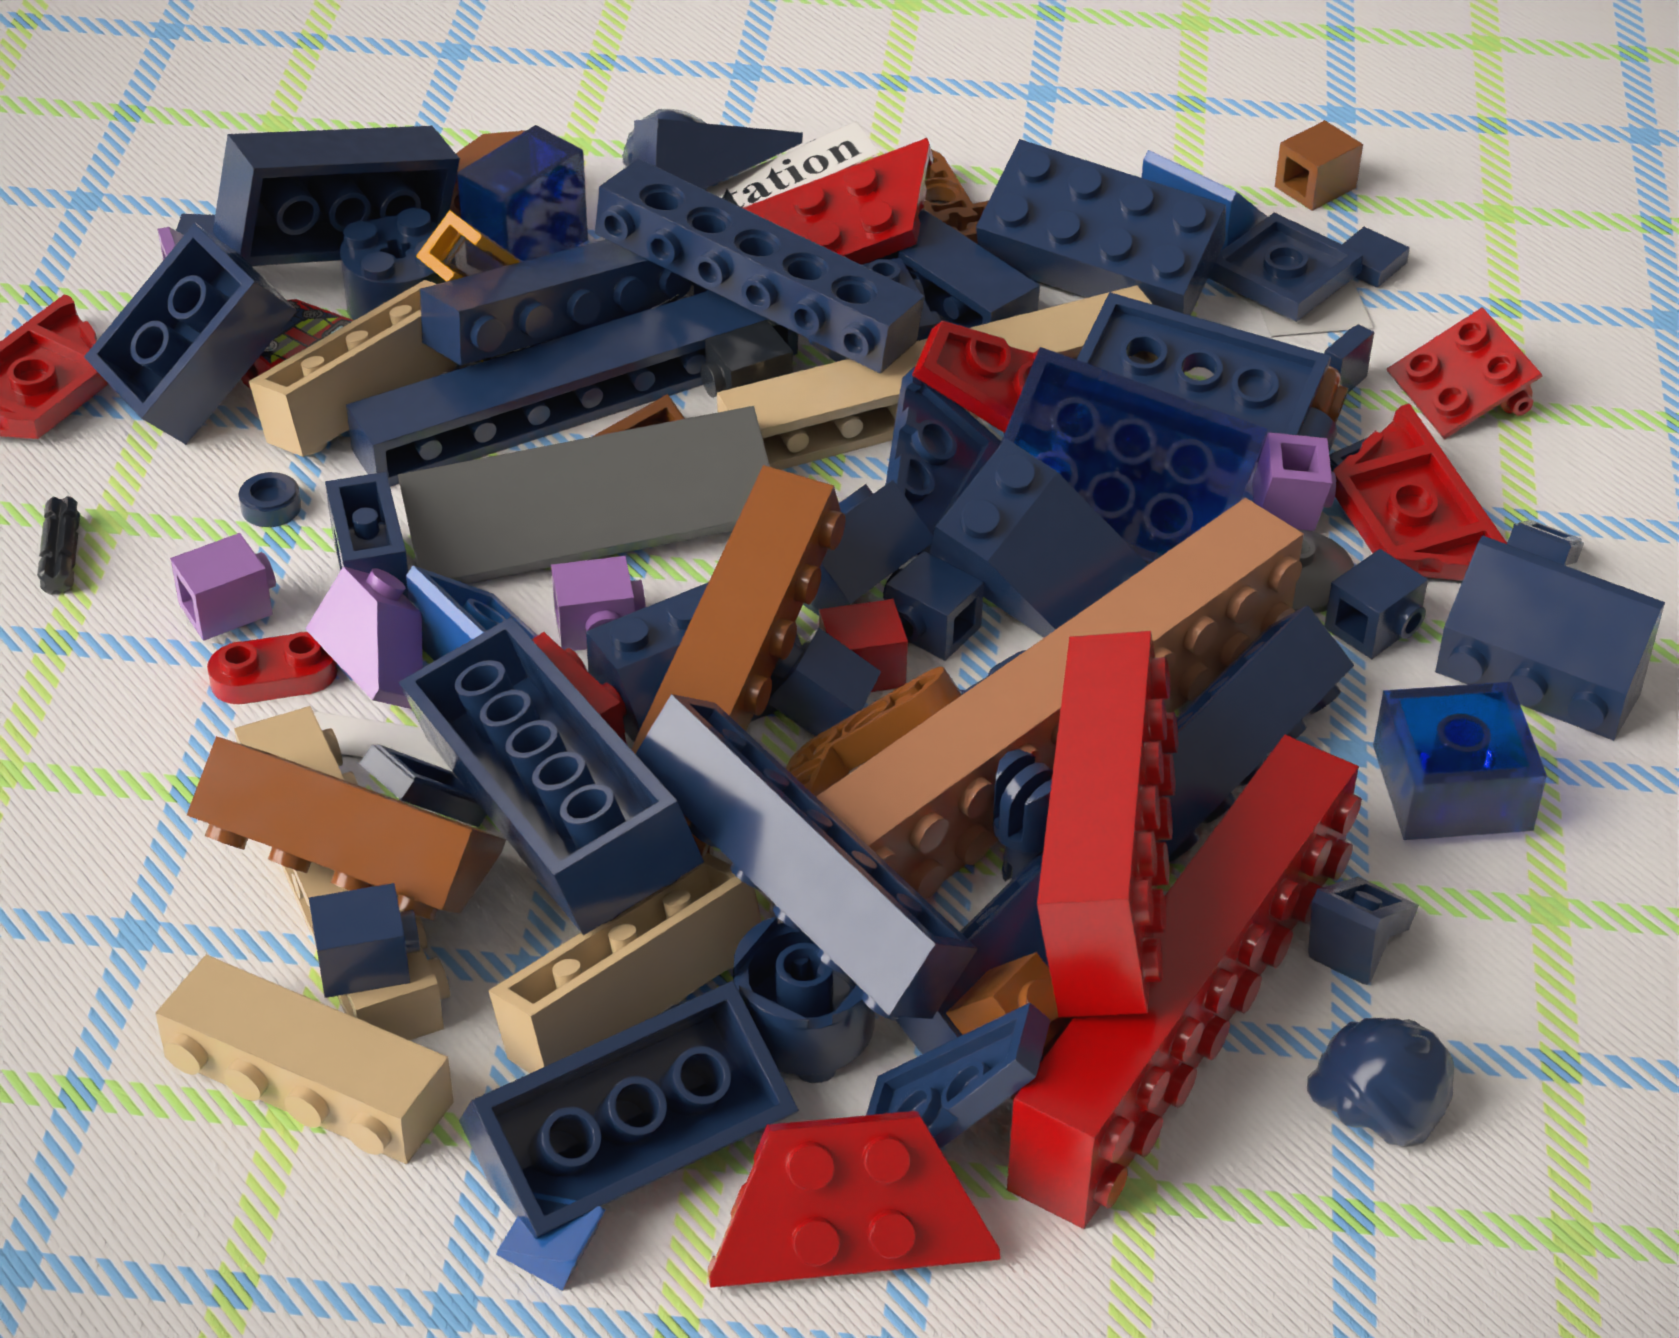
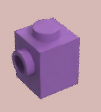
(1294, 479)
(223, 585)
(592, 595)

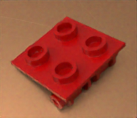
(1467, 374)

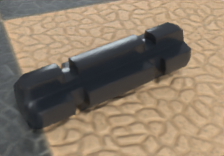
(58, 544)

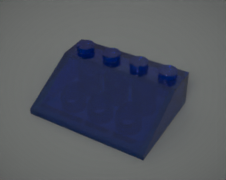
(1133, 451)

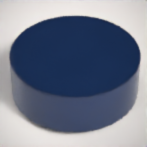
(269, 499)

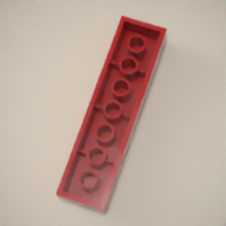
(1226, 921)

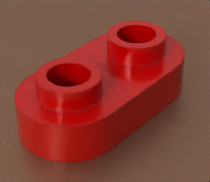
(270, 669)

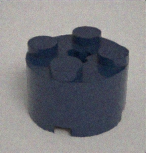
(382, 259)
(799, 1004)

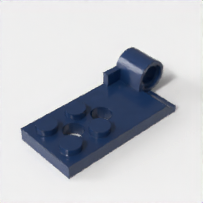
(1252, 375)

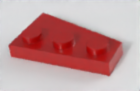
(975, 371)

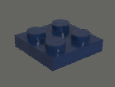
(1285, 266)

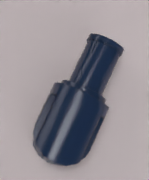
(1021, 809)

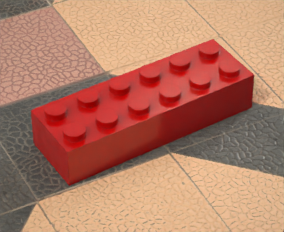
(1107, 826)

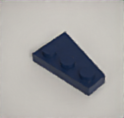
(935, 450)
(966, 1075)

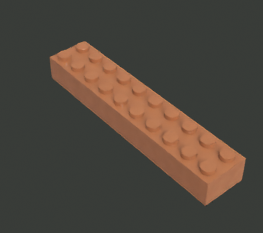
(933, 790)

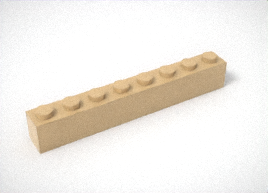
(854, 407)

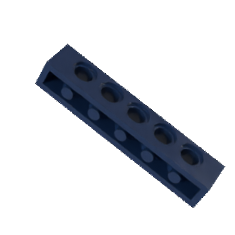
(759, 265)

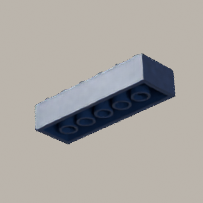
(552, 775)

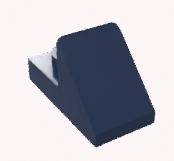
(1354, 925)

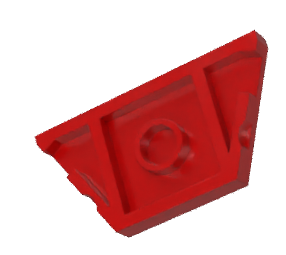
(859, 209)
(46, 371)
(1412, 500)
(848, 1202)

